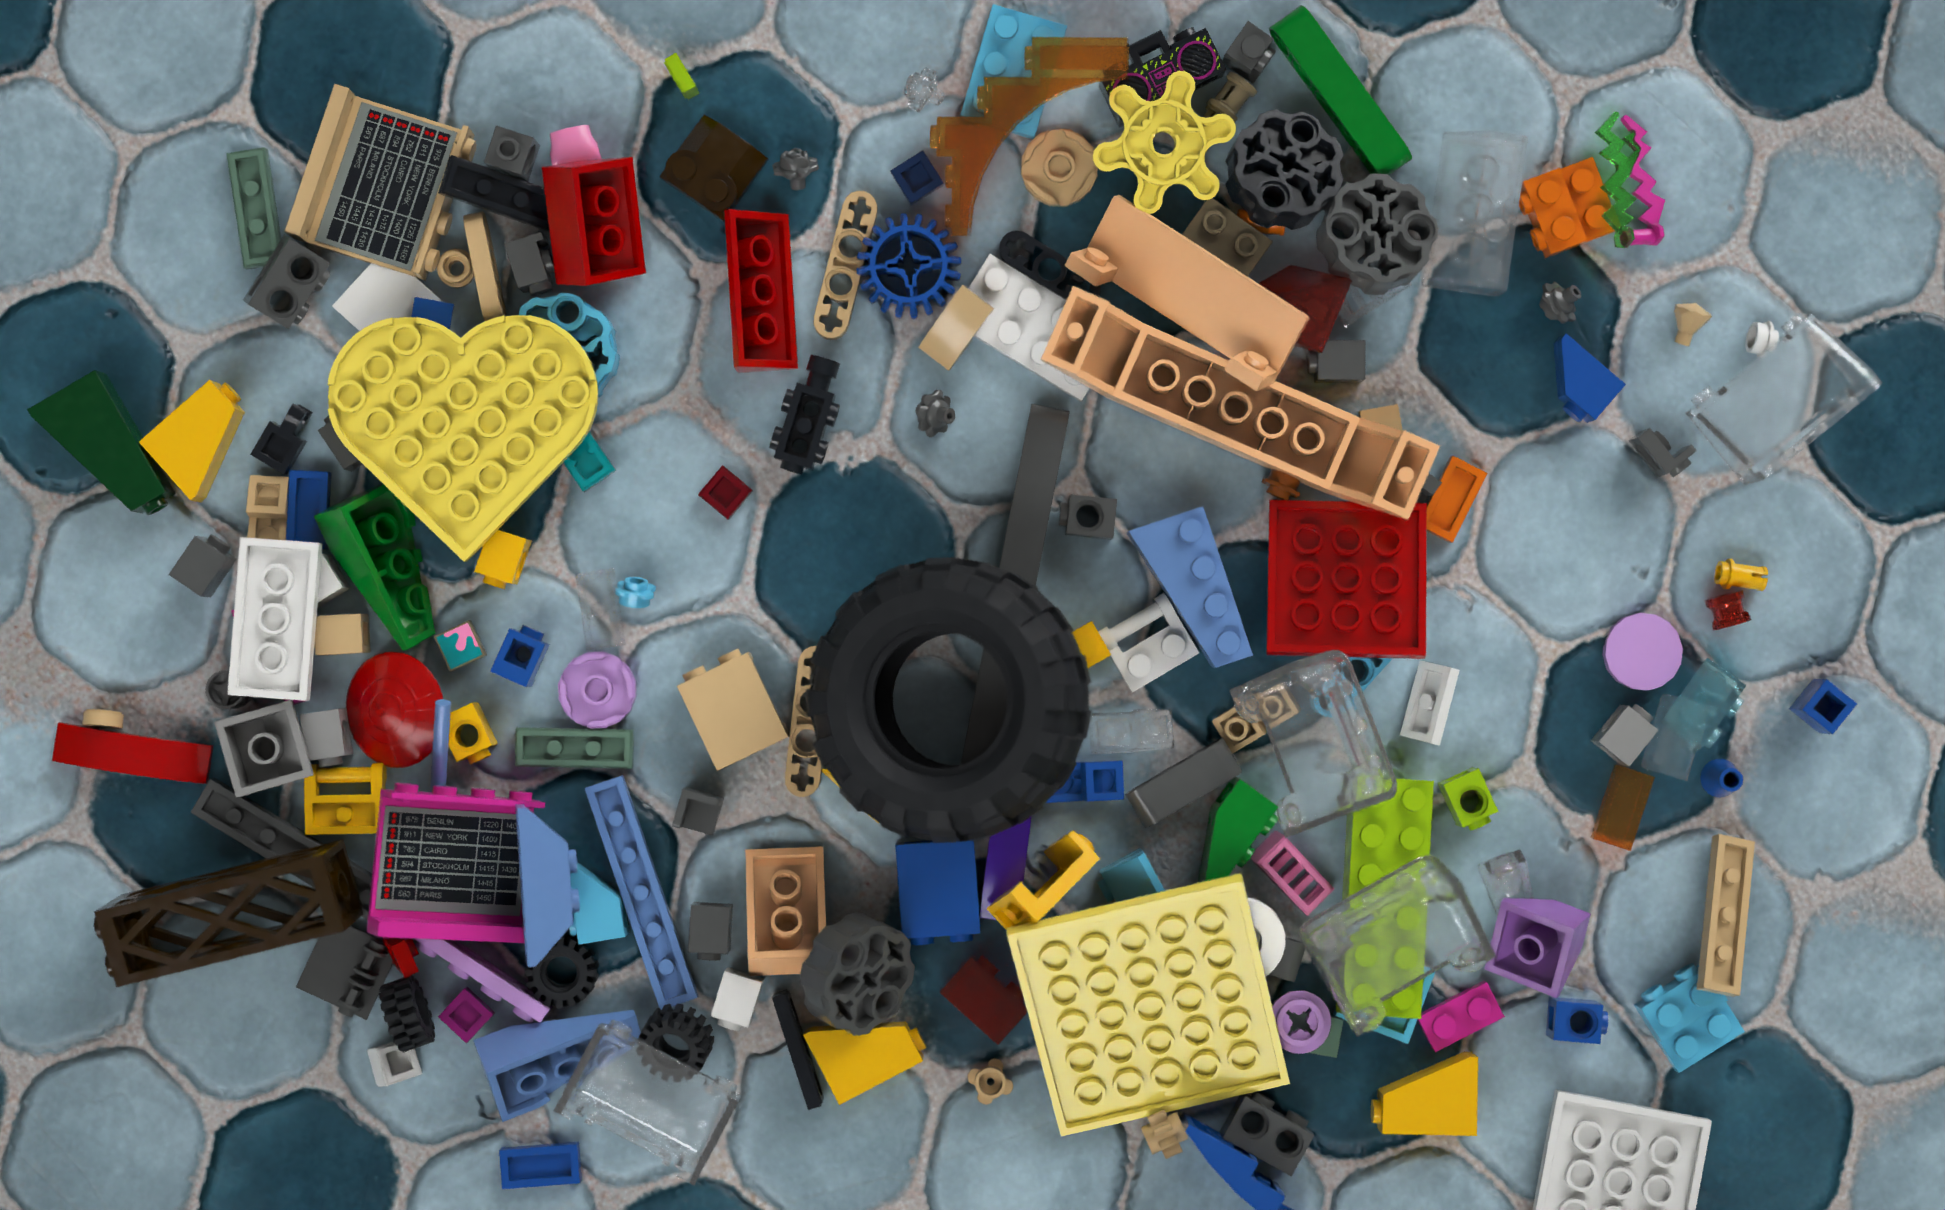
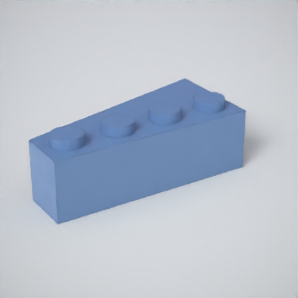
(1191, 573)

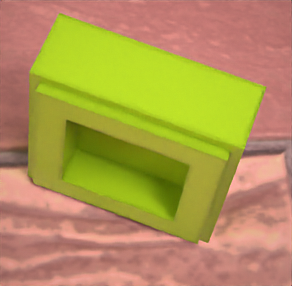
(681, 76)

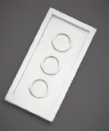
(1021, 320)
(274, 619)

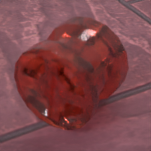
(1728, 609)

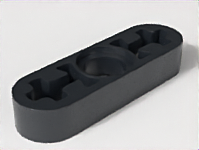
(1030, 245)

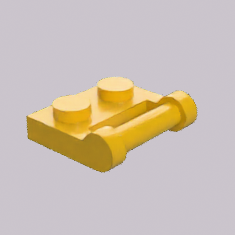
(344, 811)

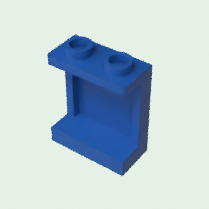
(937, 890)

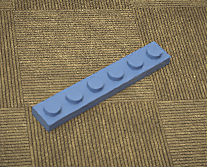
(641, 892)

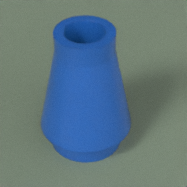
(1713, 778)

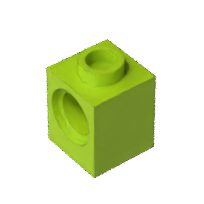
(1455, 786)

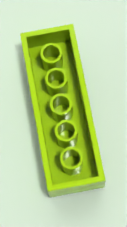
(1381, 842)

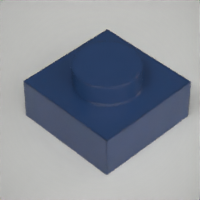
(917, 178)

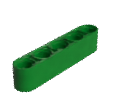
(1340, 92)

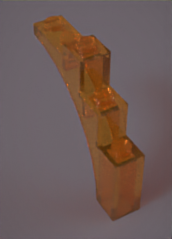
(1056, 67)

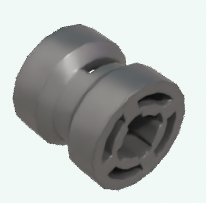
(217, 692)

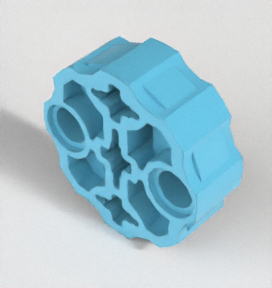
(587, 325)

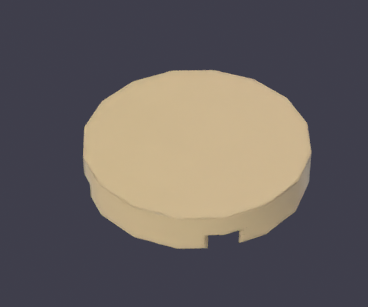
(1058, 167)

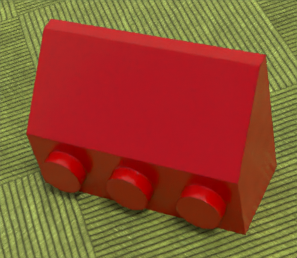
(594, 221)

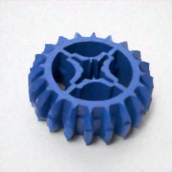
(926, 263)

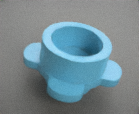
(635, 592)

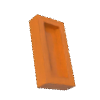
(1453, 498)

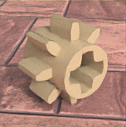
(1164, 1133)

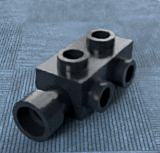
(799, 425)

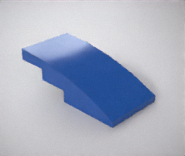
(1235, 1166)

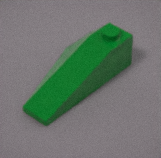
(378, 552)

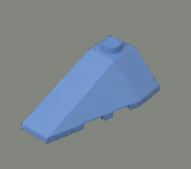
(537, 1058)

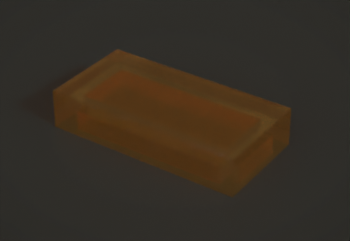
(1622, 807)

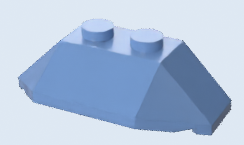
(544, 884)

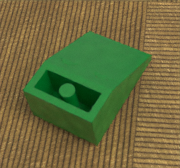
(1232, 827)

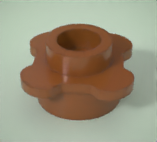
(1281, 485)

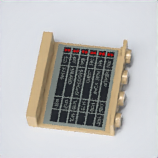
(378, 184)

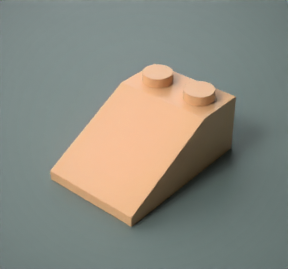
(783, 907)

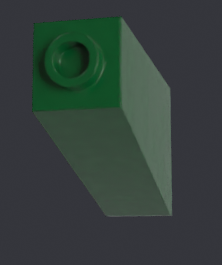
(104, 438)

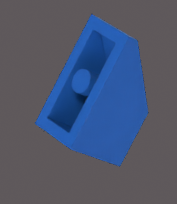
(1583, 381)

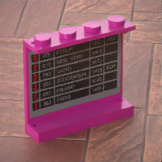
(447, 865)

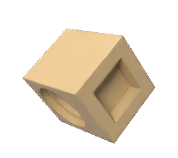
(342, 634)

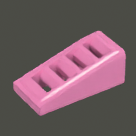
(1269, 849)

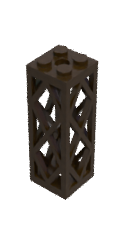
(127, 930)

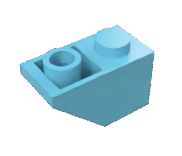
(601, 909)

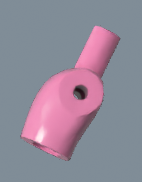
(573, 145)

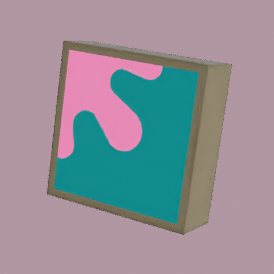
(460, 646)

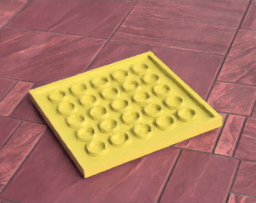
(1149, 1004)

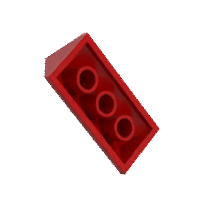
(760, 291)

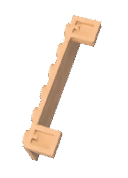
(1192, 291)

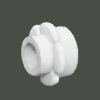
(1761, 337)

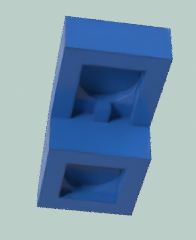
(1092, 783)

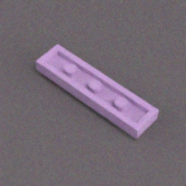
(494, 981)

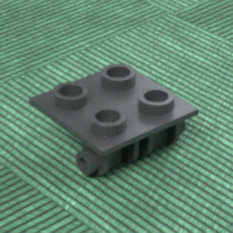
(347, 971)

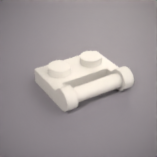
(1156, 653)

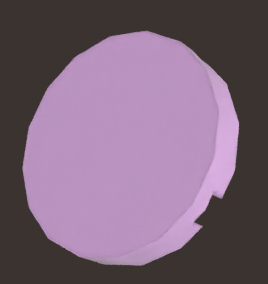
(1642, 651)
(597, 690)

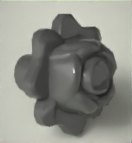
(796, 167)
(1559, 302)
(934, 413)

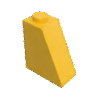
(196, 438)
(866, 1060)
(1431, 1100)

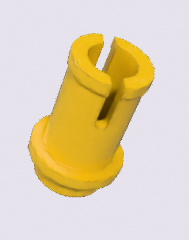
(1740, 575)

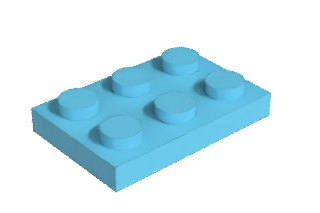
(1004, 56)

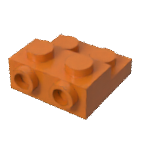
(1565, 207)

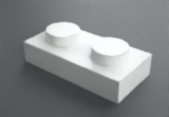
(1429, 702)

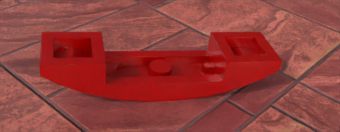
(132, 753)

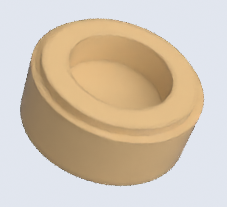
(103, 719)

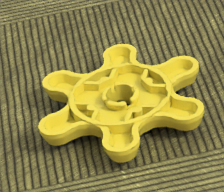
(1191, 141)

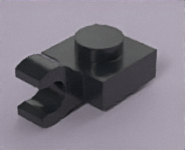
(279, 443)

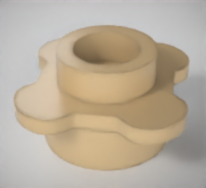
(987, 1092)

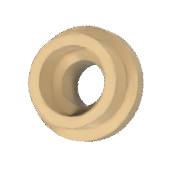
(444, 265)

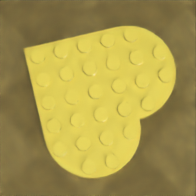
(465, 420)

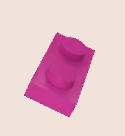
(1460, 1016)

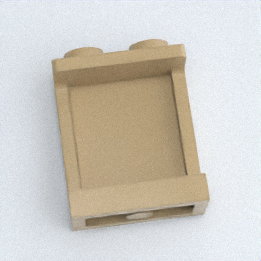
(732, 709)

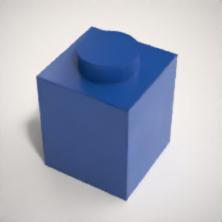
(1823, 706)

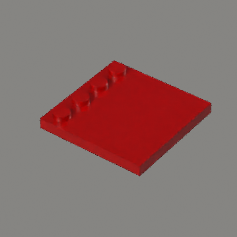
(1346, 580)

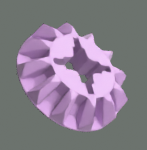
(1318, 1018)

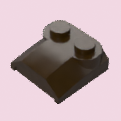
(713, 167)

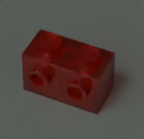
(985, 998)

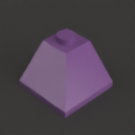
(1537, 942)

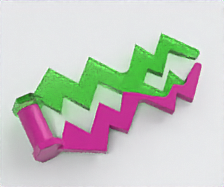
(1625, 168)

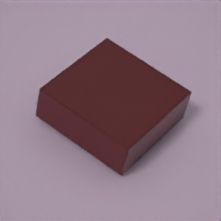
(725, 492)

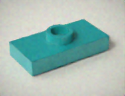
(589, 464)

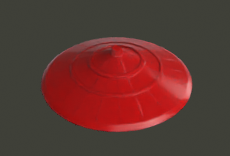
(393, 709)

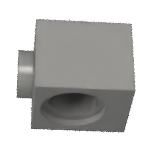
(1625, 734)
(327, 736)

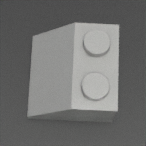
(264, 748)

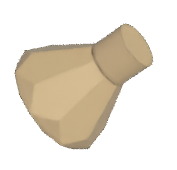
(1689, 320)

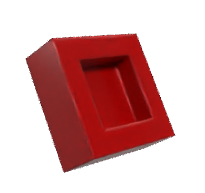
(402, 954)

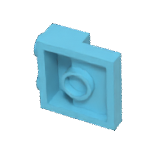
(1687, 1020)

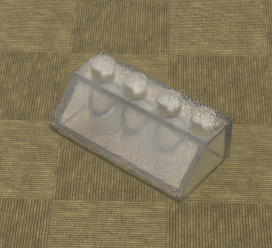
(1476, 211)

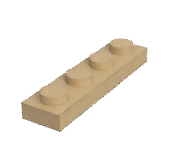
(1725, 915)

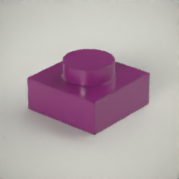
(466, 1014)

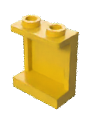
(1073, 858)

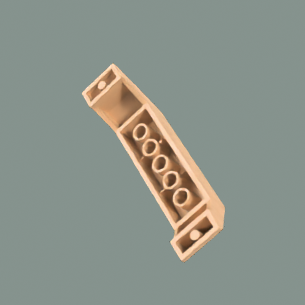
(1267, 426)

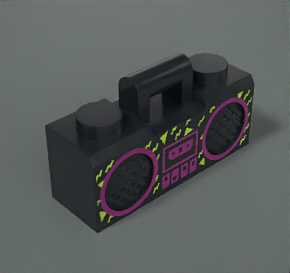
(1190, 53)

